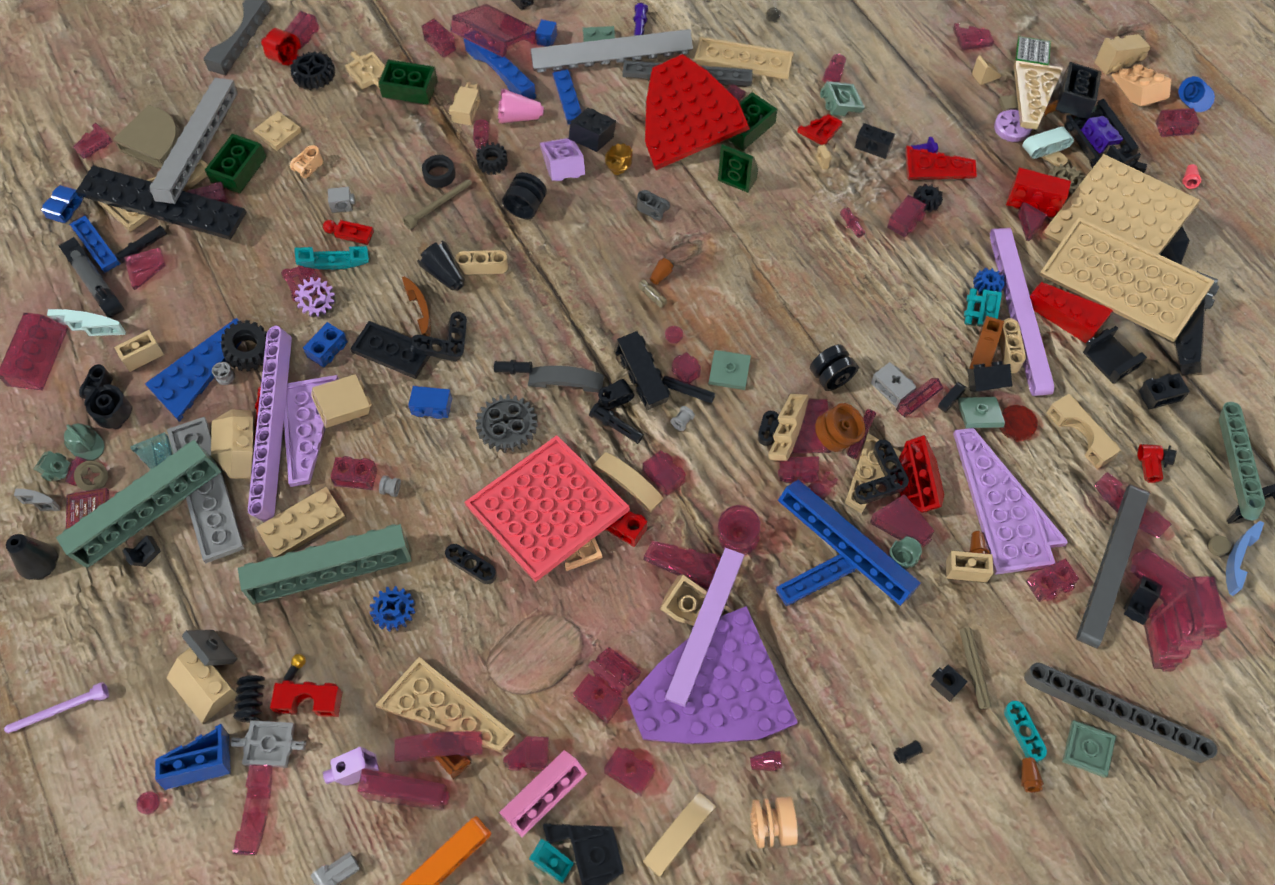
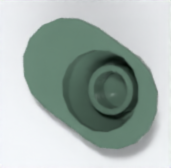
(83, 441)

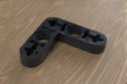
(446, 345)
(889, 476)

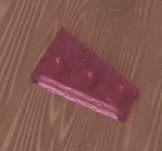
(807, 439)

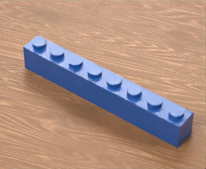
(849, 542)

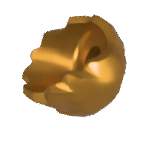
(619, 158)

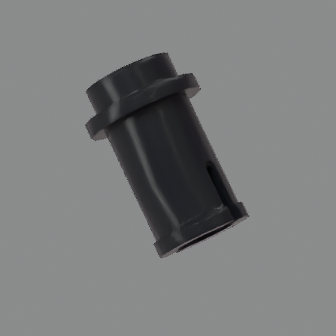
(903, 754)

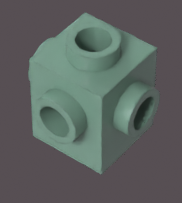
(52, 466)

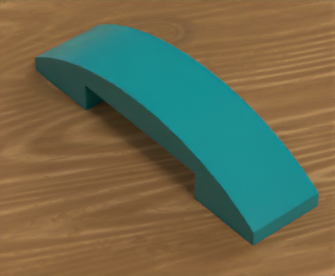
(331, 259)

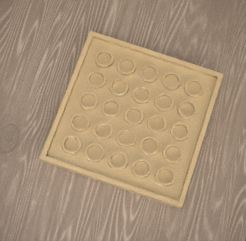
(1126, 205)

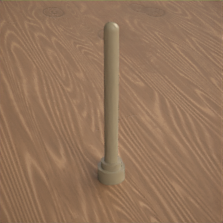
(411, 221)

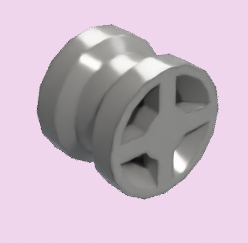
(219, 370)
(389, 486)

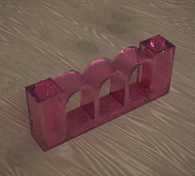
(1184, 622)

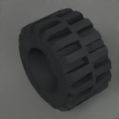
(239, 333)

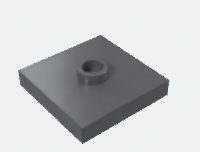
(209, 647)

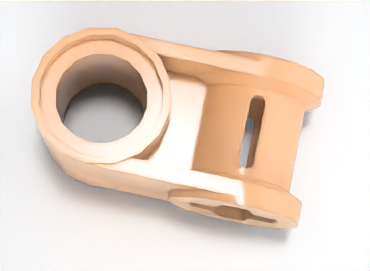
(307, 161)

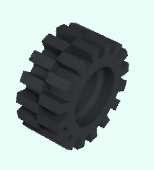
(489, 151)

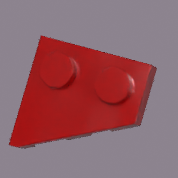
(821, 129)

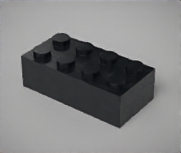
(1079, 90)

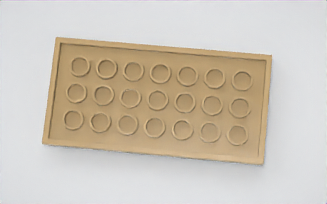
(1127, 278)

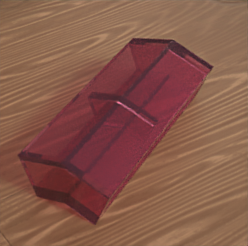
(933, 383)

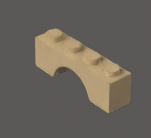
(1100, 446)

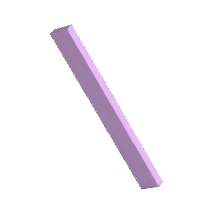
(704, 627)

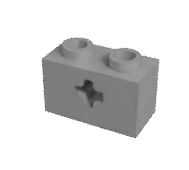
(893, 384)

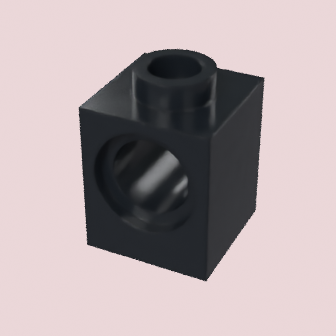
(956, 679)

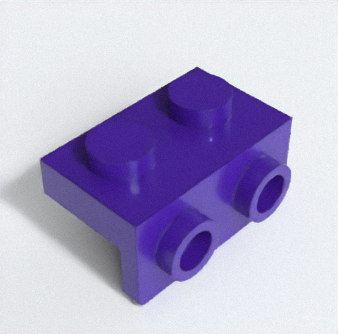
(1101, 133)

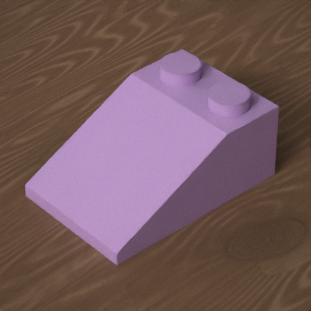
(563, 159)

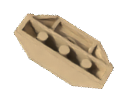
(233, 443)

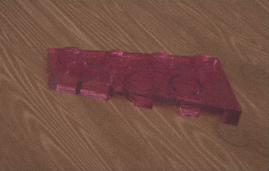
(694, 565)

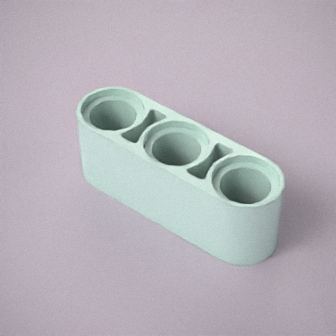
(1048, 142)

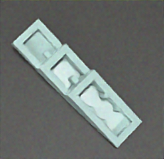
(92, 323)

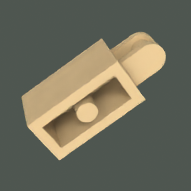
(465, 104)

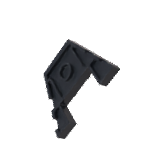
(593, 849)

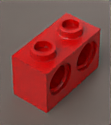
(621, 528)

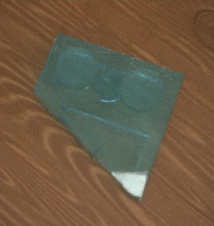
(153, 450)

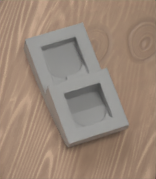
(39, 499)

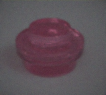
(673, 334)
(148, 803)

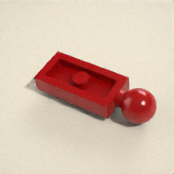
(349, 231)

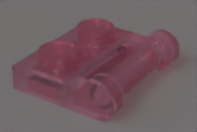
(302, 273)

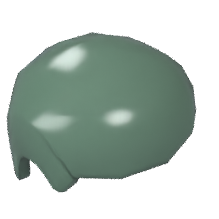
(906, 552)

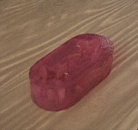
(477, 134)

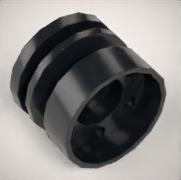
(524, 195)

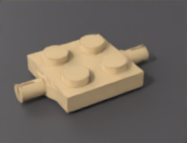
(365, 69)

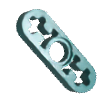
(1012, 719)

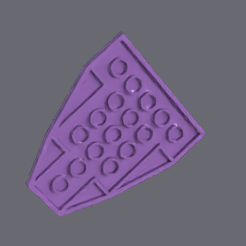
(731, 699)

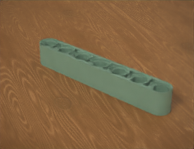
(1241, 461)

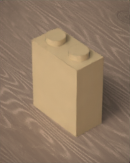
(341, 400)

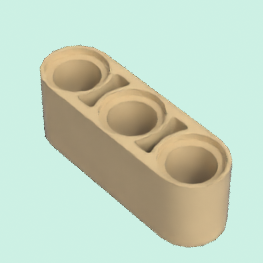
(482, 262)
(1012, 336)

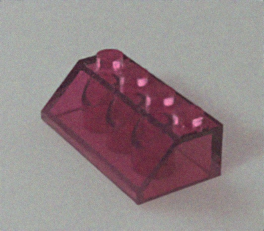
(32, 352)

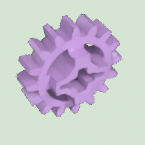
(322, 299)

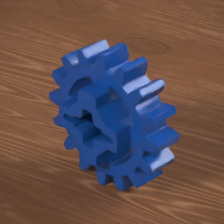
(385, 615)

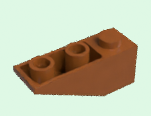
(987, 341)

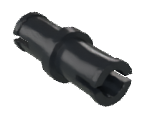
(513, 367)

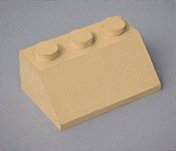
(200, 686)

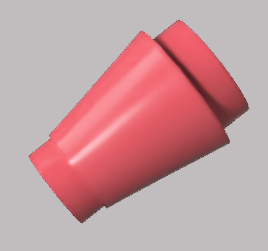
(1192, 177)

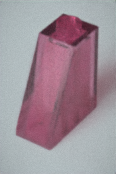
(901, 520)

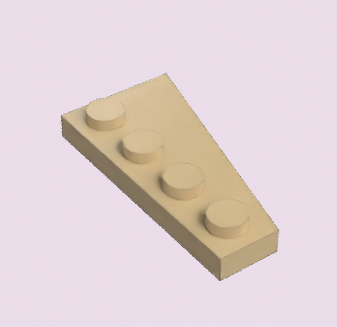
(867, 470)

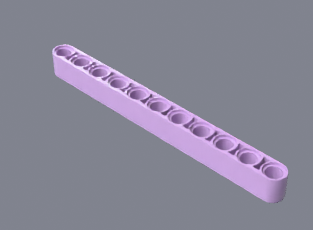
(1021, 309)
(270, 425)

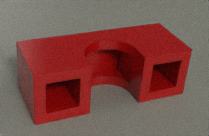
(289, 695)

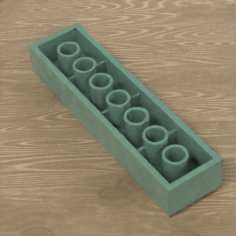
(138, 504)
(324, 564)

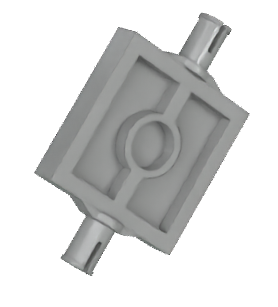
(268, 743)

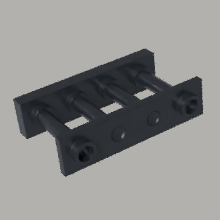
(1128, 145)

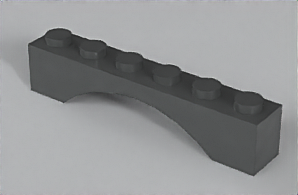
(222, 56)

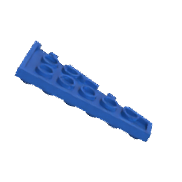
(189, 375)

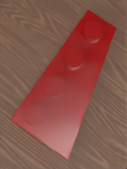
(929, 165)

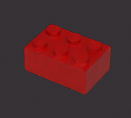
(1038, 190)

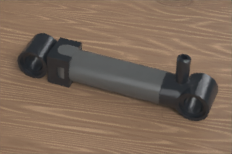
(91, 277)

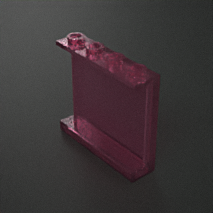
(492, 28)

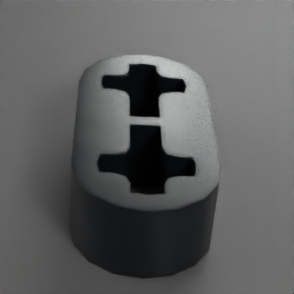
(951, 397)
(765, 427)

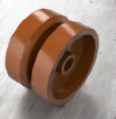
(840, 427)

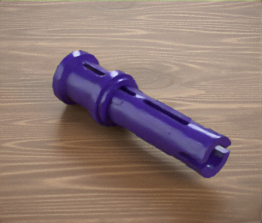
(640, 18)

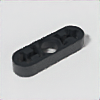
(467, 555)

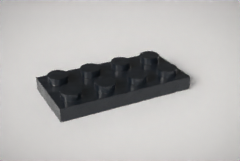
(389, 349)

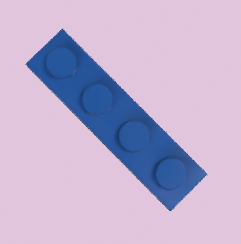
(567, 95)
(95, 244)
(814, 579)

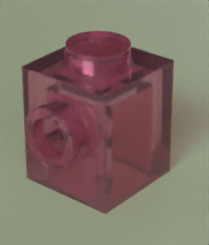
(686, 368)

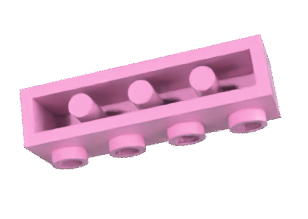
(543, 793)

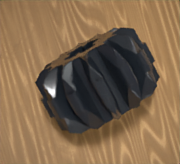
(930, 196)

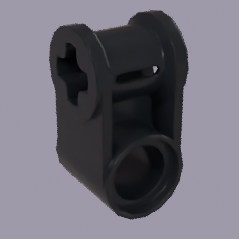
(95, 378)
(615, 394)

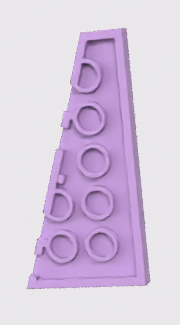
(302, 430)

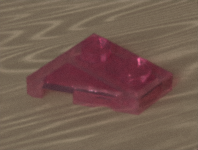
(973, 37)

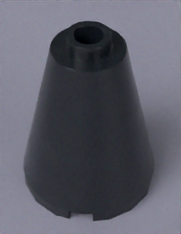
(442, 265)
(31, 556)

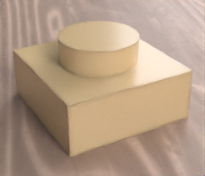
(823, 157)

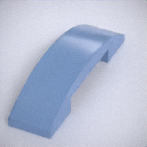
(1234, 575)

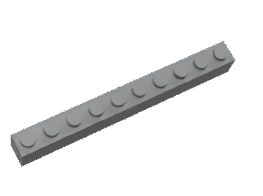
(611, 49)
(193, 141)

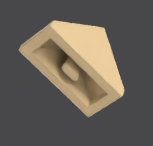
(985, 71)

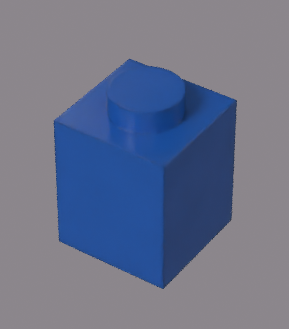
(546, 33)

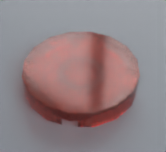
(1019, 422)

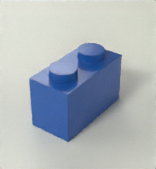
(430, 402)

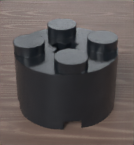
(108, 406)

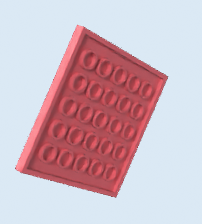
(546, 507)

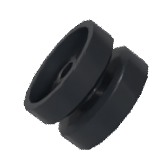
(834, 367)

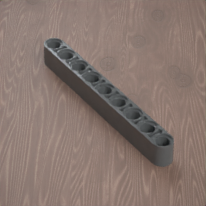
(1112, 566)
(1129, 713)

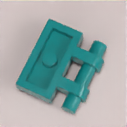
(989, 306)

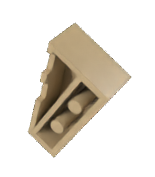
(1121, 52)

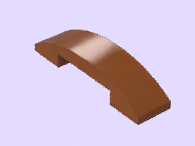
(414, 293)

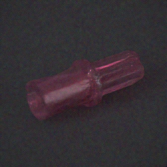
(852, 222)

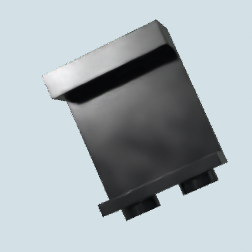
(1112, 356)

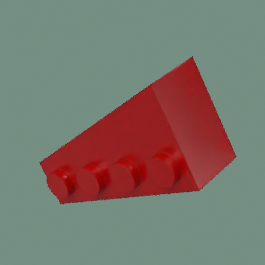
(1070, 312)

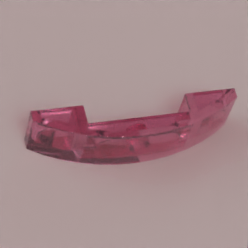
(1112, 493)
(438, 744)
(255, 810)

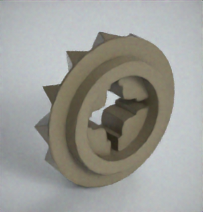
(82, 470)

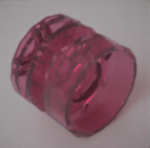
(735, 520)

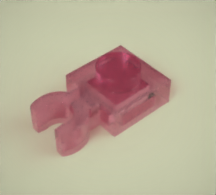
(822, 488)

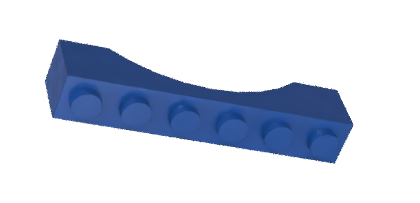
(508, 72)

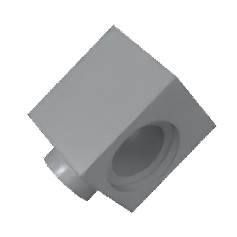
(340, 199)

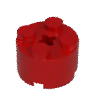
(281, 46)

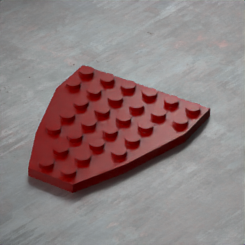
(687, 111)

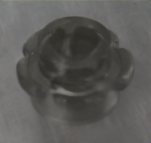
(773, 15)

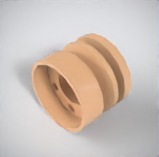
(774, 822)

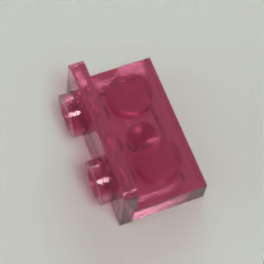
(801, 468)

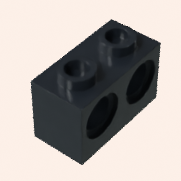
(1163, 391)

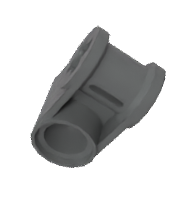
(652, 204)

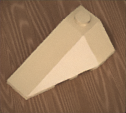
(685, 601)

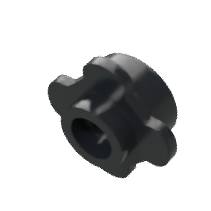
(1169, 456)

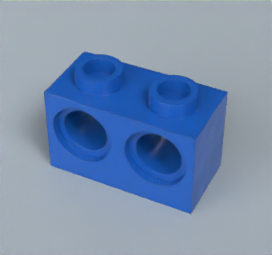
(323, 342)

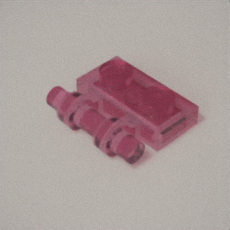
(618, 666)

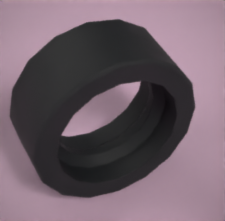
(438, 161)

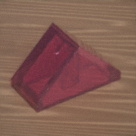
(1031, 220)

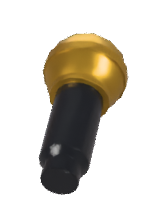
(297, 662)

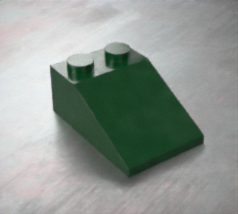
(737, 169)

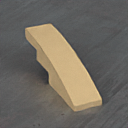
(789, 426)

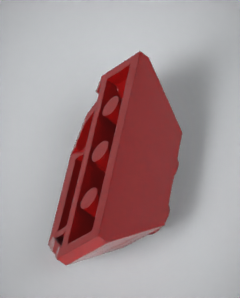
(922, 470)

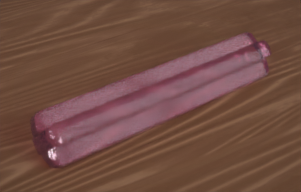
(868, 419)

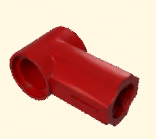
(1151, 461)

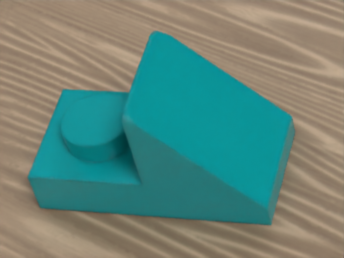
(551, 861)

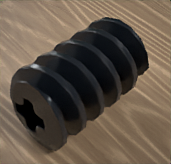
(247, 698)

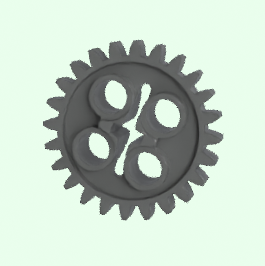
(503, 409)

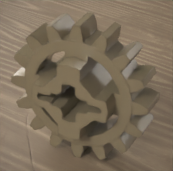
(1068, 174)

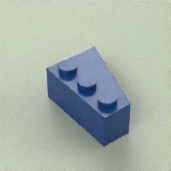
(196, 761)

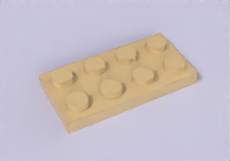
(301, 523)

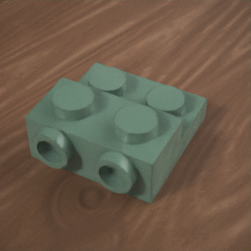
(841, 98)

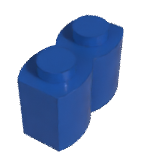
(61, 204)

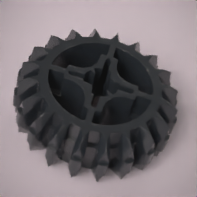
(312, 70)

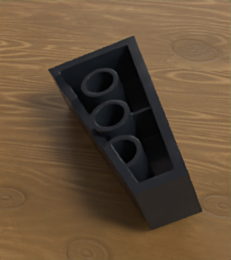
(1190, 342)
(642, 370)

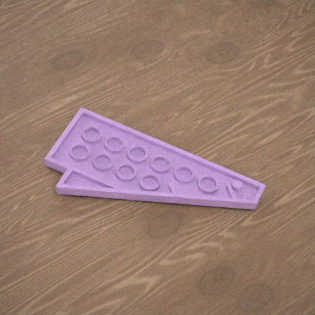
(1011, 521)

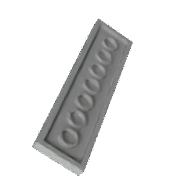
(209, 504)

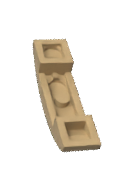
(630, 480)
(679, 834)

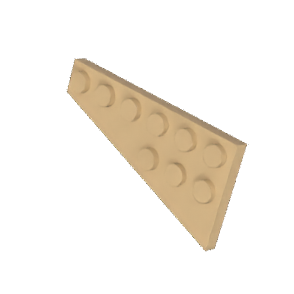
(437, 703)

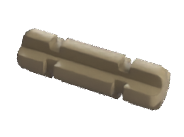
(652, 293)

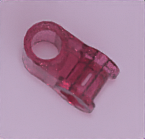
(835, 69)

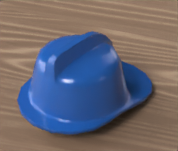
(1196, 94)

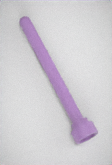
(98, 692)

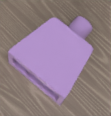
(348, 767)

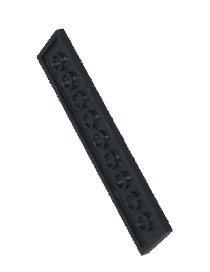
(135, 195)

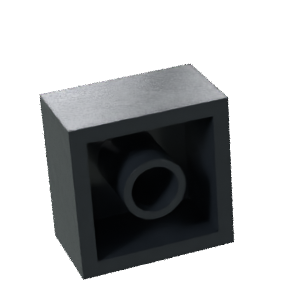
(592, 129)

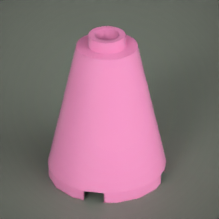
(518, 108)

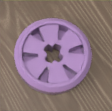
(1008, 126)

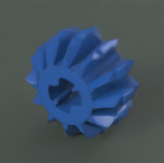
(988, 280)

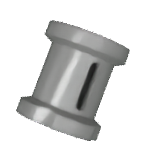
(682, 418)

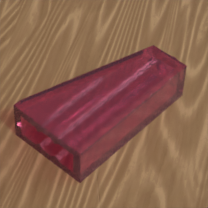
(1158, 570)
(402, 790)

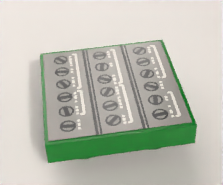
(1033, 50)

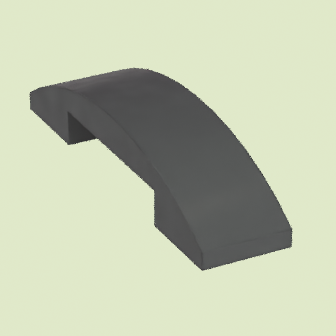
(566, 376)

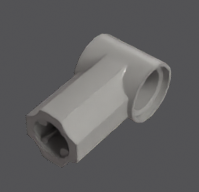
(336, 872)

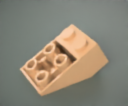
(1143, 85)

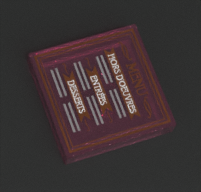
(83, 503)

